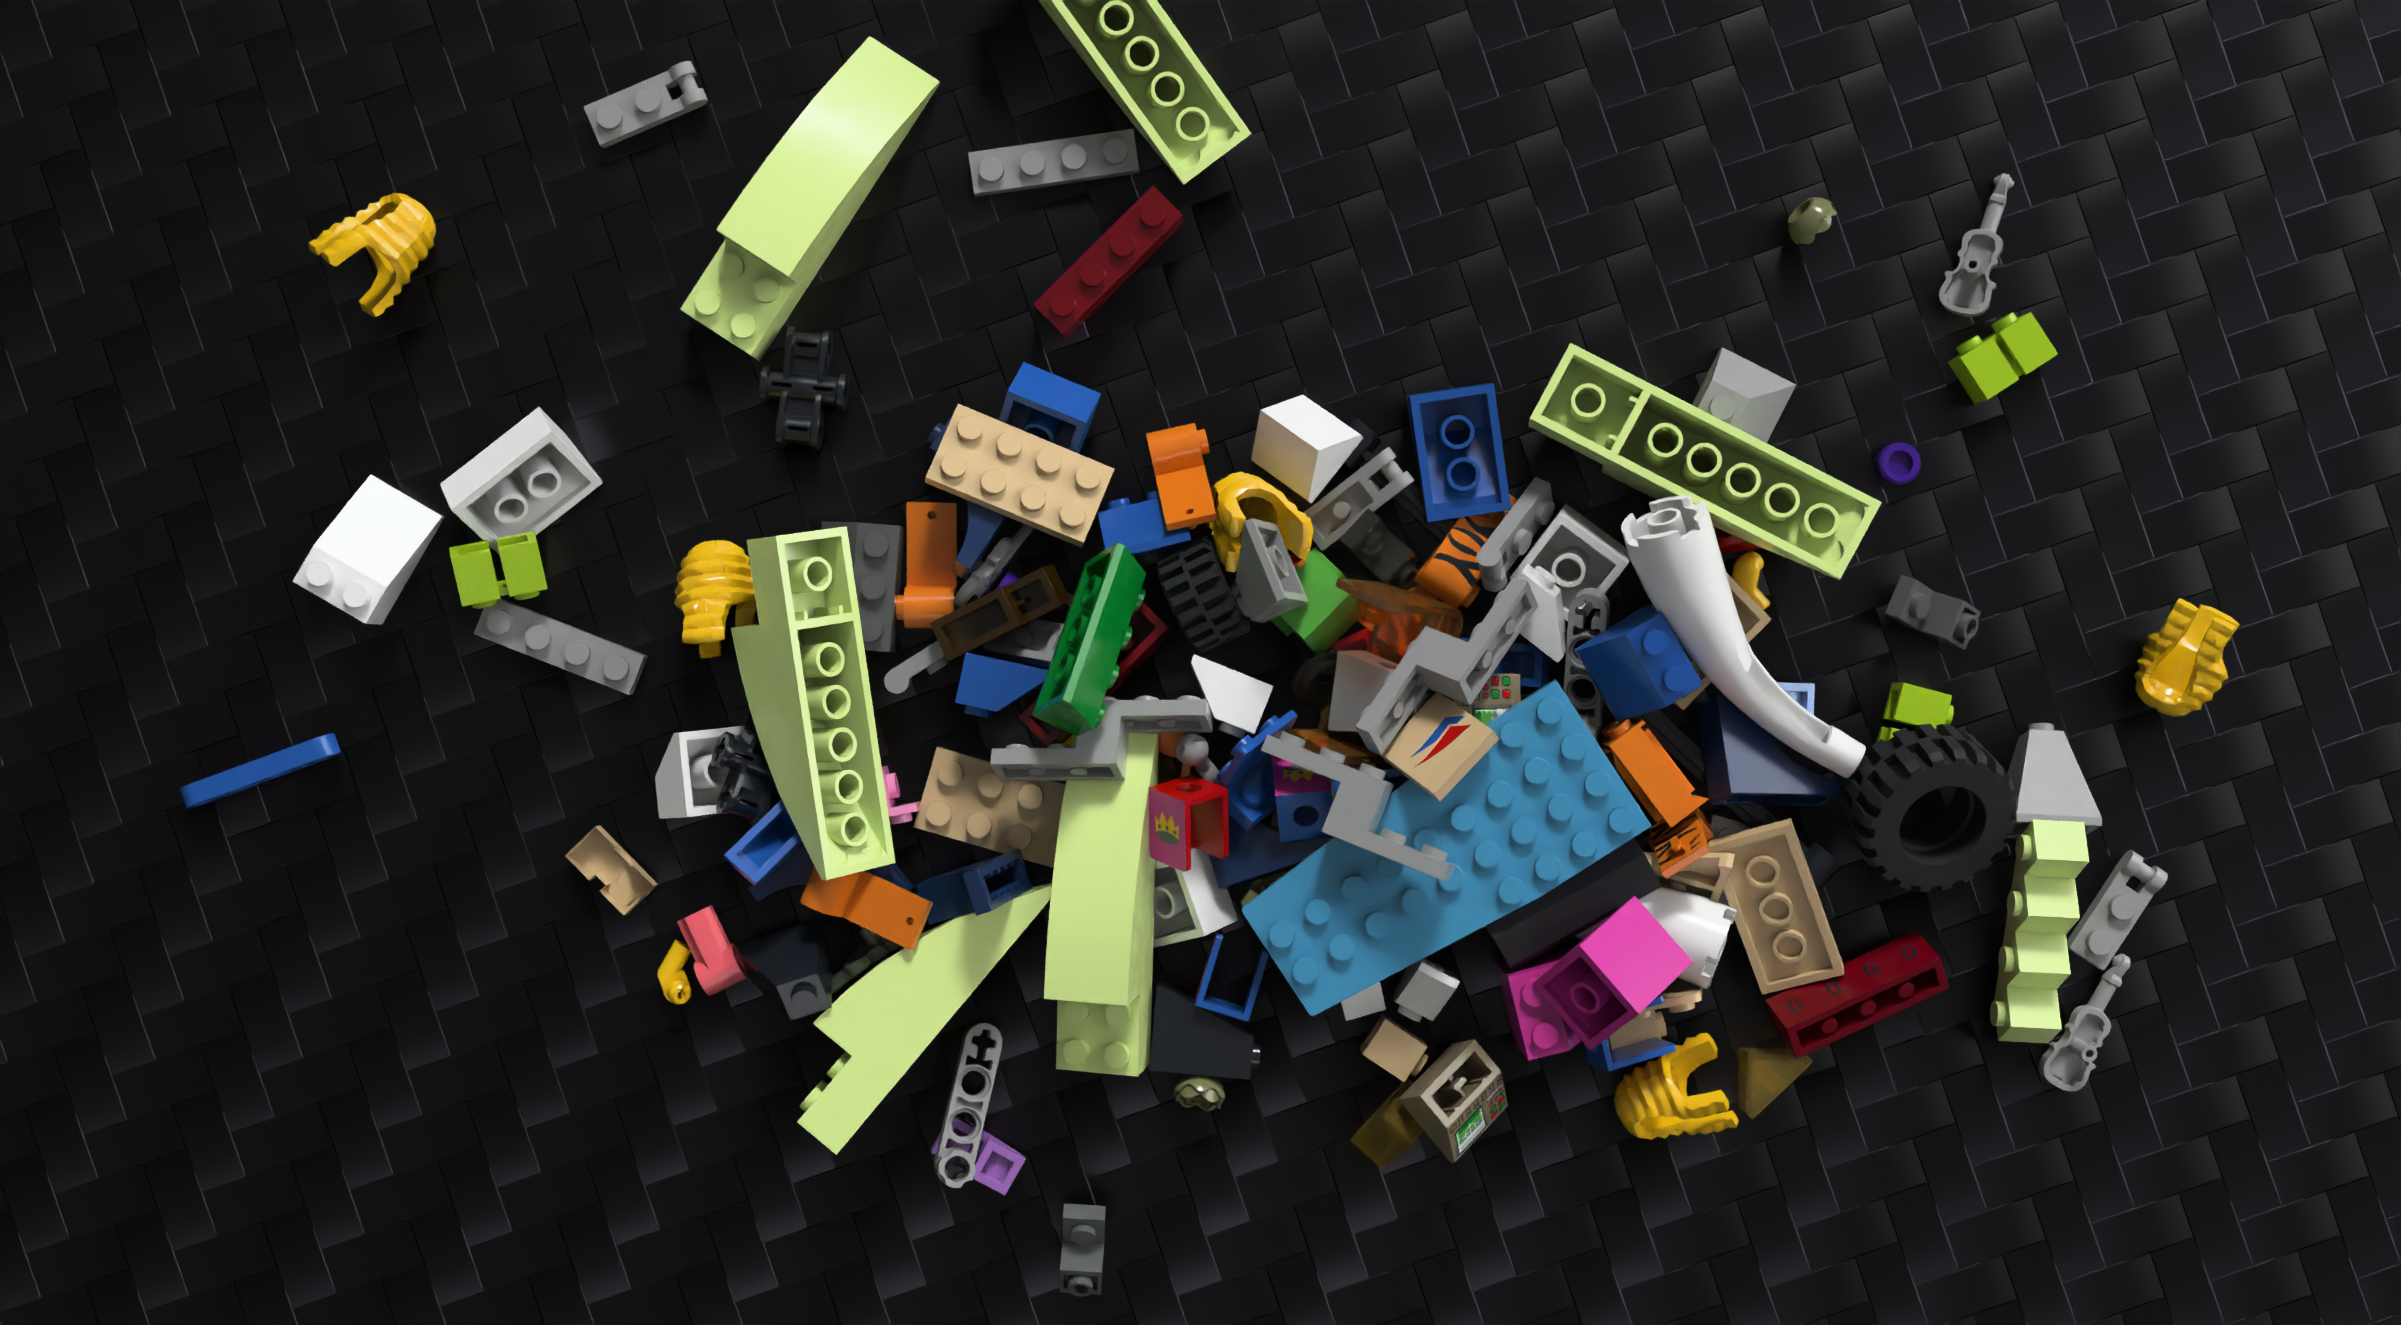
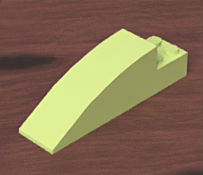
(1153, 79)
(807, 196)
(1681, 450)
(814, 698)
(1104, 919)
(902, 1007)

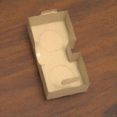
(623, 877)

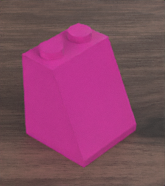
(1613, 973)
(1533, 1021)

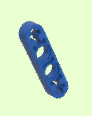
(260, 770)

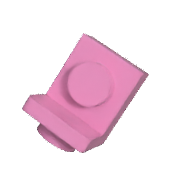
(898, 813)

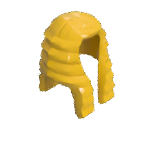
(395, 234)
(1248, 497)
(708, 585)
(2184, 659)
(1655, 1097)

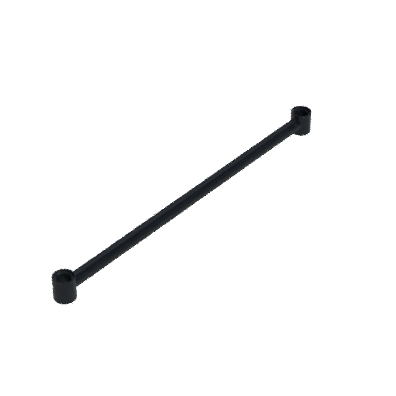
(1673, 740)

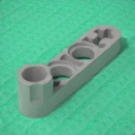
(1573, 666)
(973, 1104)

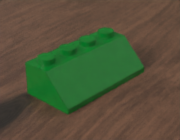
(1091, 641)

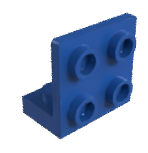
(1251, 774)

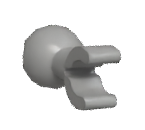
(1194, 751)

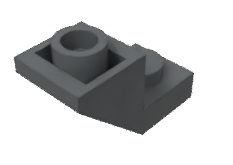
(1933, 613)
(1082, 1249)

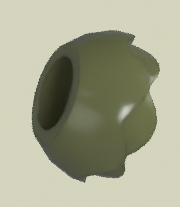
(1809, 219)
(1199, 1091)

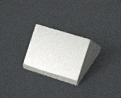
(1302, 445)

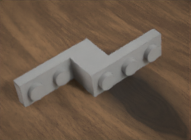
(1446, 665)
(1103, 750)
(1359, 806)

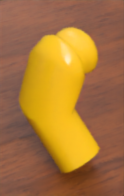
(1746, 575)
(672, 974)

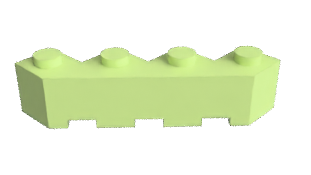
(2035, 942)

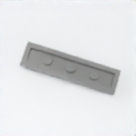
(1053, 162)
(561, 645)

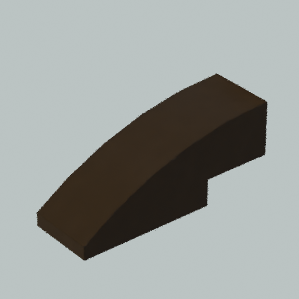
(1000, 612)

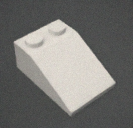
(369, 551)

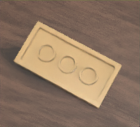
(1019, 475)
(975, 807)
(1778, 908)

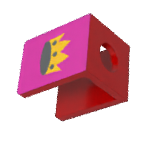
(1188, 820)

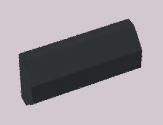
(1574, 905)

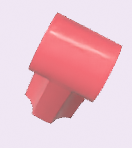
(716, 960)

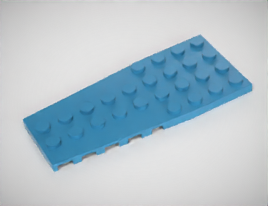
(1512, 826)

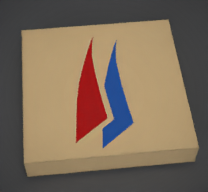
(1439, 746)

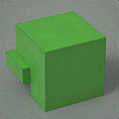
(1328, 610)

